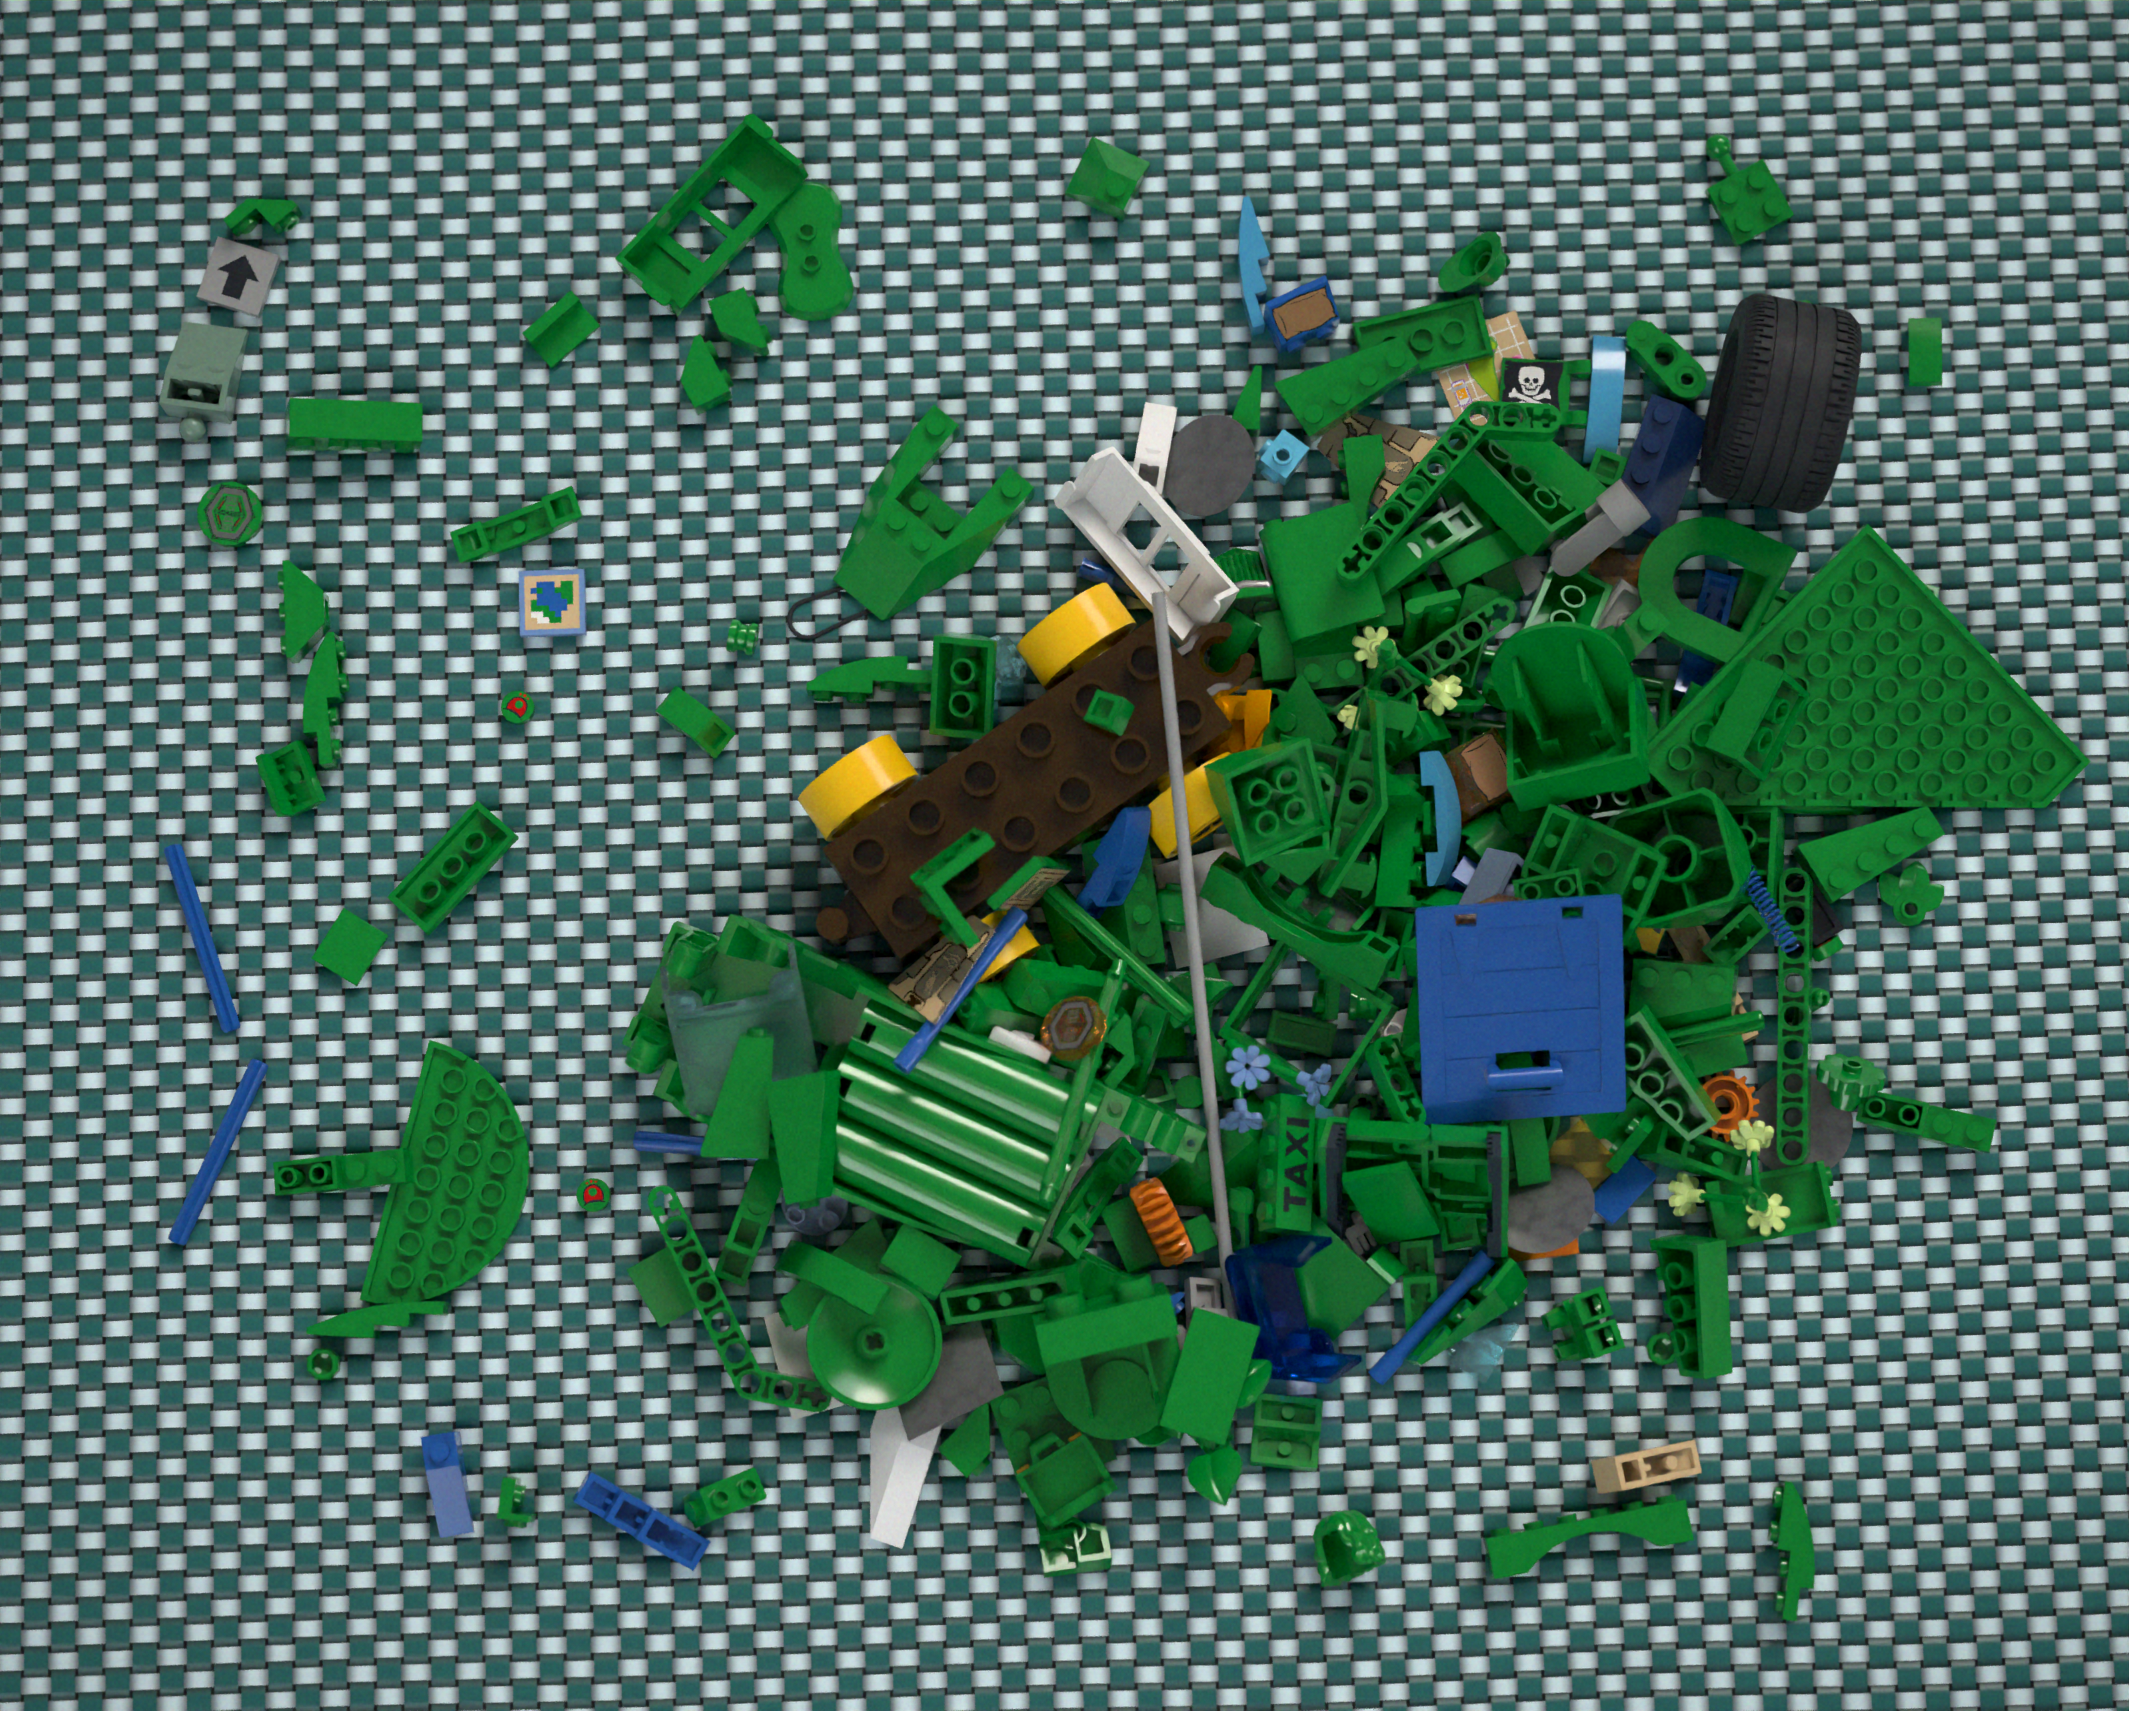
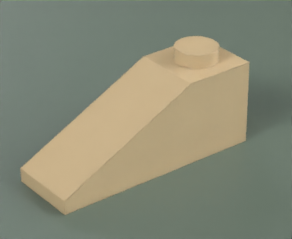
(1646, 1467)

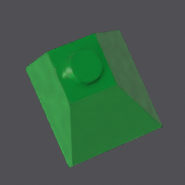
(1107, 178)

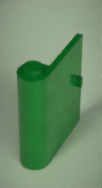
(1303, 572)

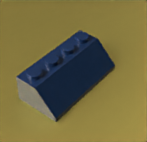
(1663, 461)

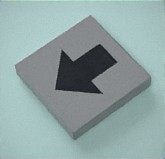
(238, 277)

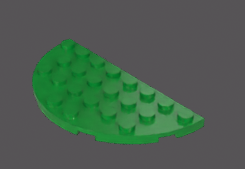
(464, 1185)

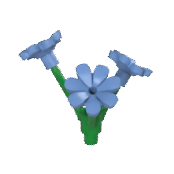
(1248, 1067)

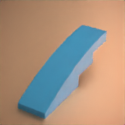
(1251, 256)

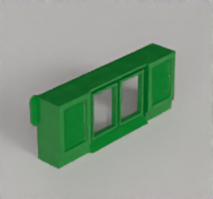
(754, 167)

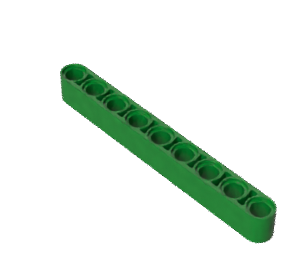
(1802, 1032)

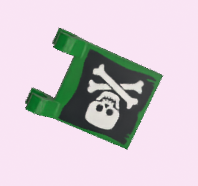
(1545, 384)

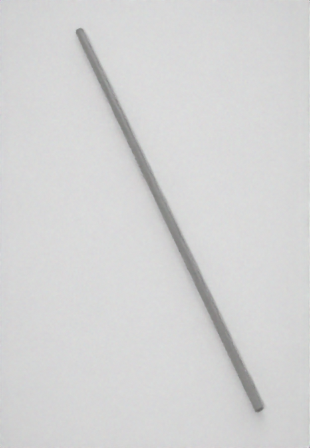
(1193, 939)

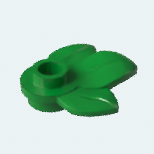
(1912, 889)

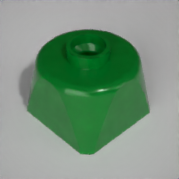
(1720, 857)

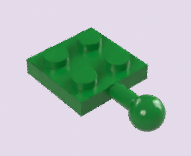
(1747, 199)

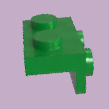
(290, 780)

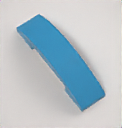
(1604, 396)
(1448, 817)

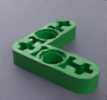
(1397, 1061)

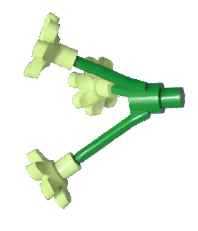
(1383, 656)
(1764, 1211)

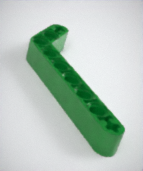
(1432, 484)
(1429, 655)
(719, 1304)

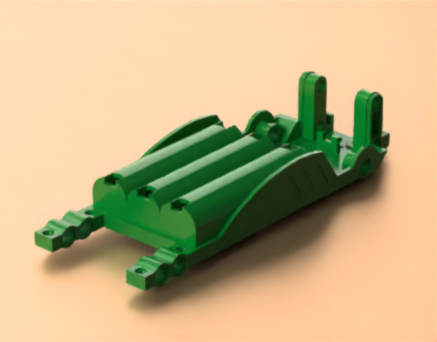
(937, 1148)

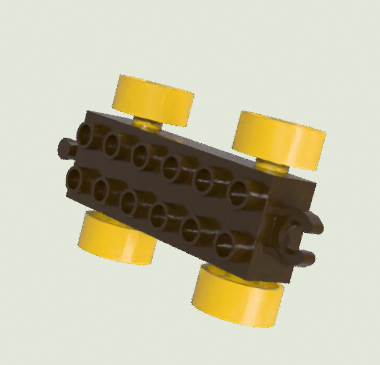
(1028, 783)

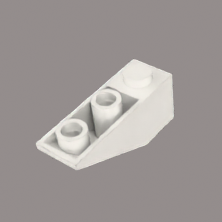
(1154, 444)

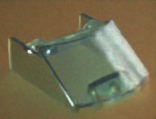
(708, 1033)

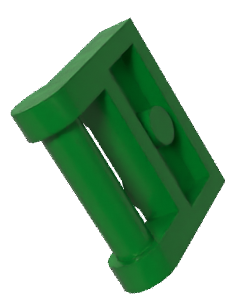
(1438, 614)

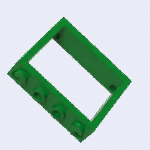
(1257, 988)

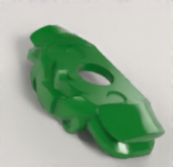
(1240, 1206)

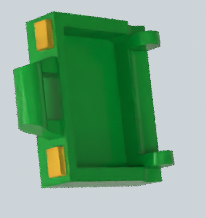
(1064, 1479)

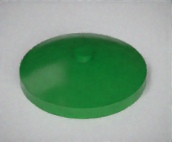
(875, 1359)

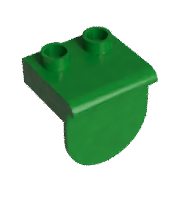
(1569, 714)
(1083, 1334)

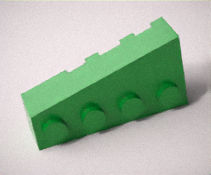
(352, 425)
(1403, 856)
(1043, 984)

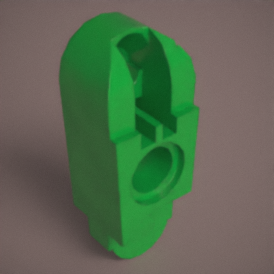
(1646, 341)

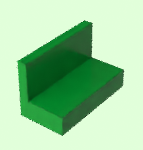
(560, 330)

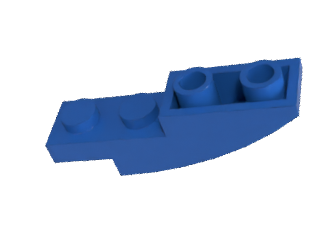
(1119, 861)

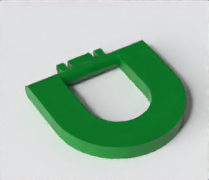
(1727, 541)

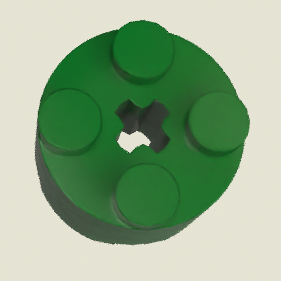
(1487, 832)

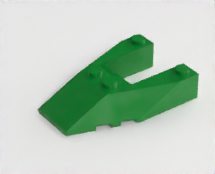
(911, 538)

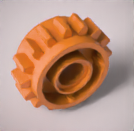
(1739, 1099)

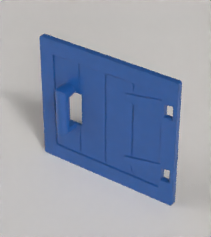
(1518, 986)

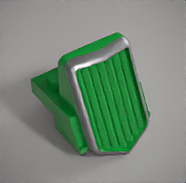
(1252, 577)

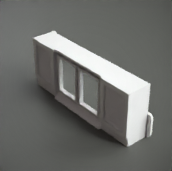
(1100, 507)

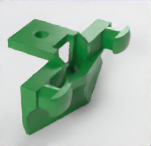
(1364, 766)

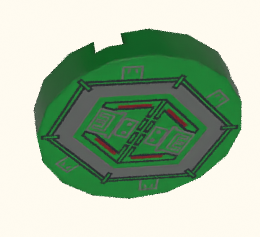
(230, 514)

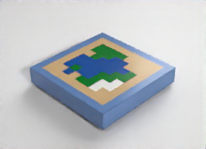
(552, 603)

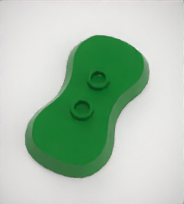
(813, 275)

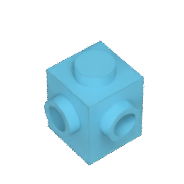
(1281, 457)

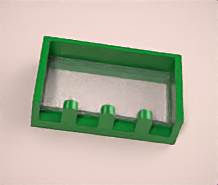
(1339, 913)

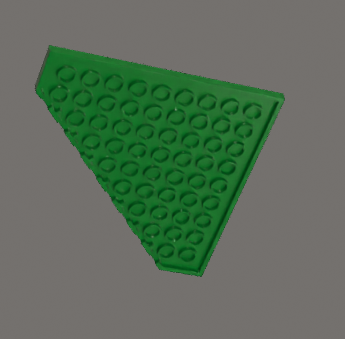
(1895, 708)

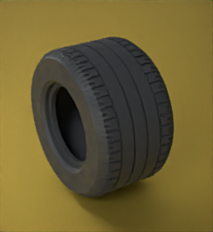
(1781, 403)

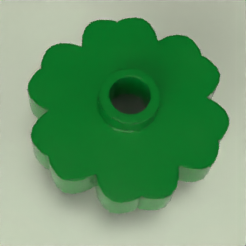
(1849, 1079)

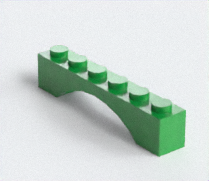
(1365, 470)
(1239, 890)
(1518, 1551)

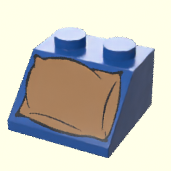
(1301, 315)

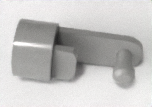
(1611, 517)

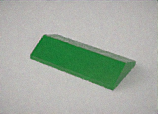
(453, 867)

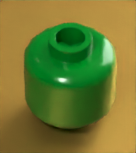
(1171, 907)

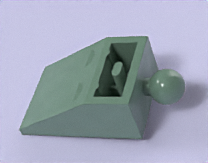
(206, 370)

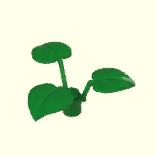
(1221, 1467)

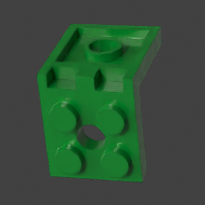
(940, 870)

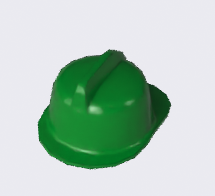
(1476, 264)

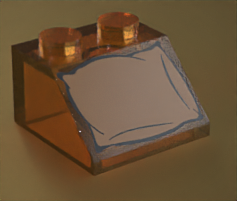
(1479, 773)

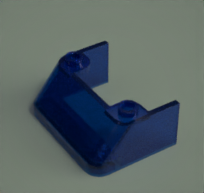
(1269, 1297)

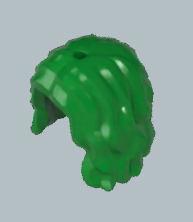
(1346, 1547)

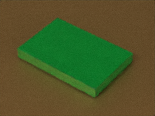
(1391, 1203)

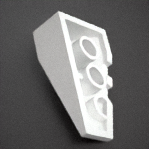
(896, 1475)

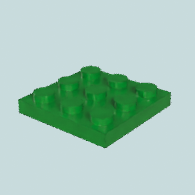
(1028, 1414)

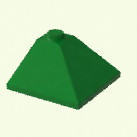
(1269, 798)

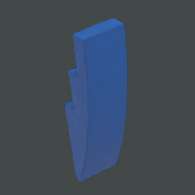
(1714, 603)
(641, 1520)

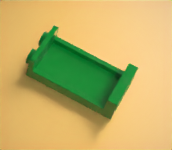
(1803, 1191)

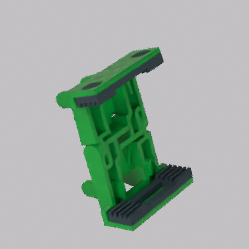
(1470, 1160)

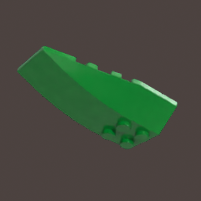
(1606, 858)

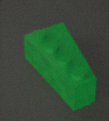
(1341, 388)
(1514, 498)
(1859, 854)
(1663, 1077)
(1696, 1302)

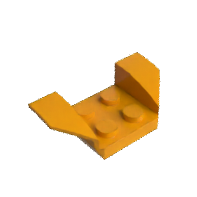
(1248, 718)

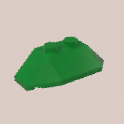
(1192, 1183)

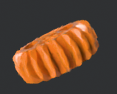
(1161, 1222)

